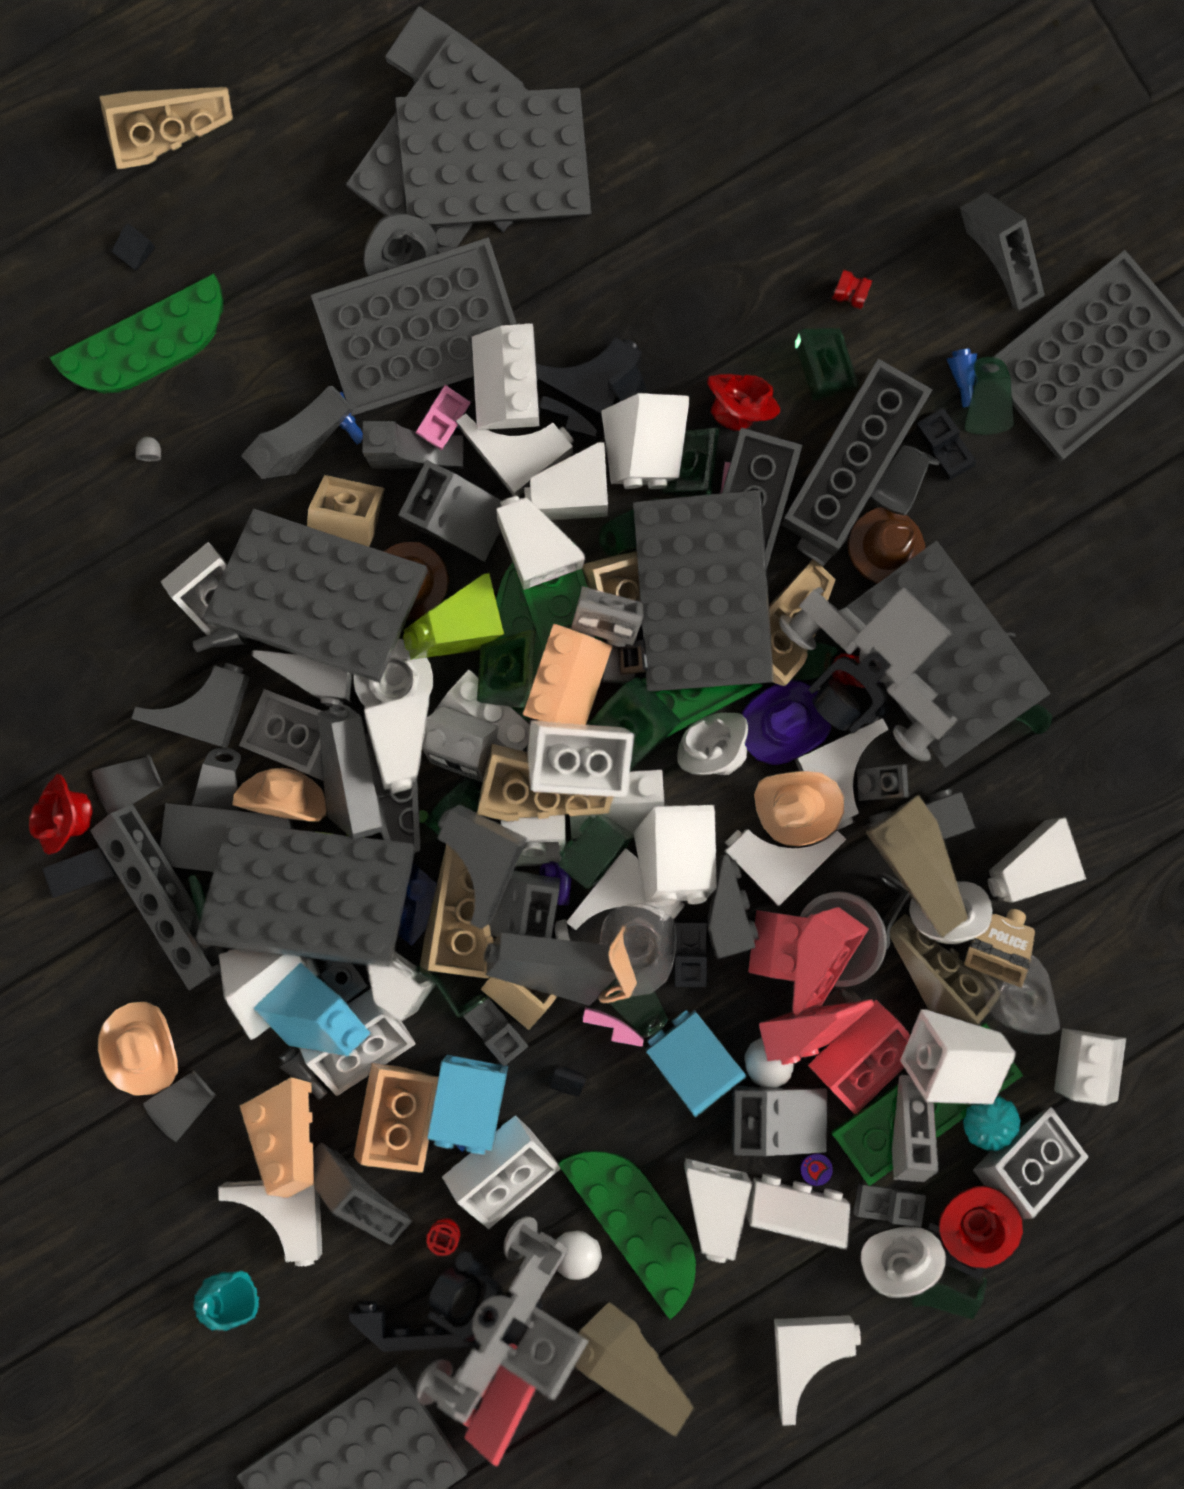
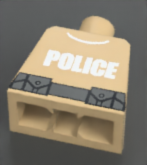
(1003, 949)

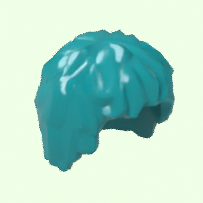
(992, 1124)
(226, 1300)

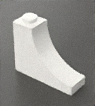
(518, 457)
(839, 762)
(776, 868)
(618, 887)
(294, 1218)
(804, 1349)

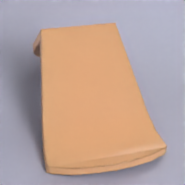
(623, 970)

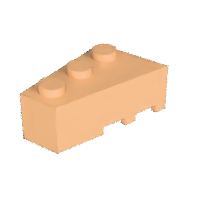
(280, 1137)

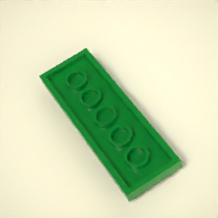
(869, 1133)

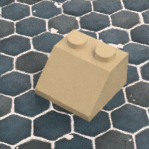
(346, 509)
(519, 1001)

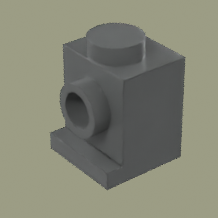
(356, 979)

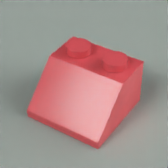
(777, 945)

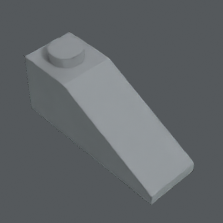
(914, 1134)

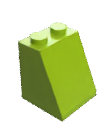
(457, 623)

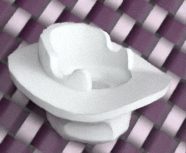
(400, 679)
(714, 745)
(978, 912)
(903, 1261)

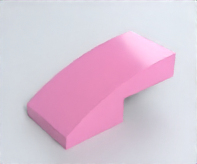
(442, 416)
(621, 1031)

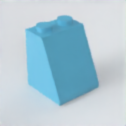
(311, 1015)
(694, 1061)
(467, 1104)

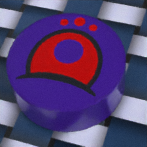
(816, 1169)

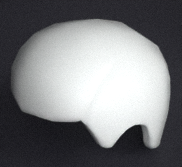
(763, 1072)
(582, 1255)

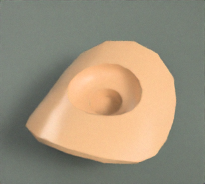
(283, 795)
(799, 807)
(137, 1049)

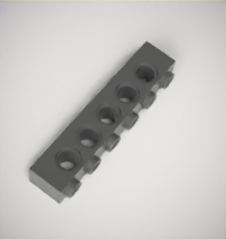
(157, 894)

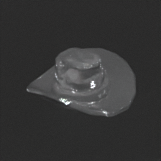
(648, 941)
(1024, 1008)

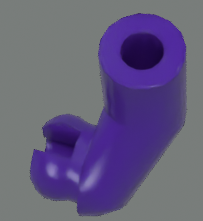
(553, 870)

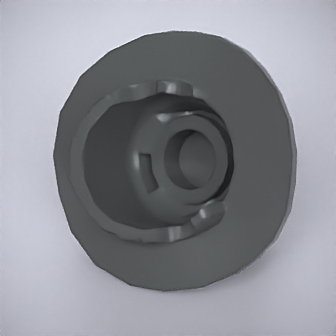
(398, 241)

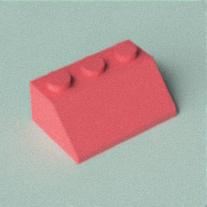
(863, 1057)
(498, 1413)

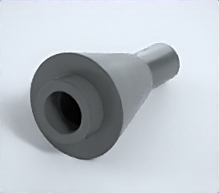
(219, 638)
(295, 1066)

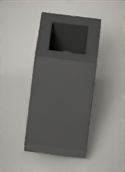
(882, 783)

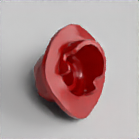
(742, 400)
(59, 815)
(981, 1227)

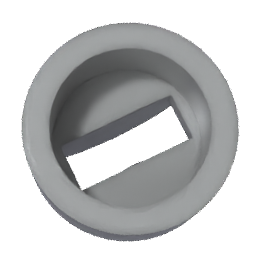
(148, 449)

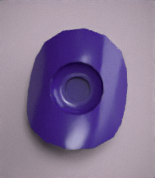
(784, 723)

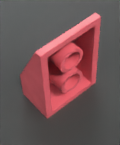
(823, 954)
(802, 1035)

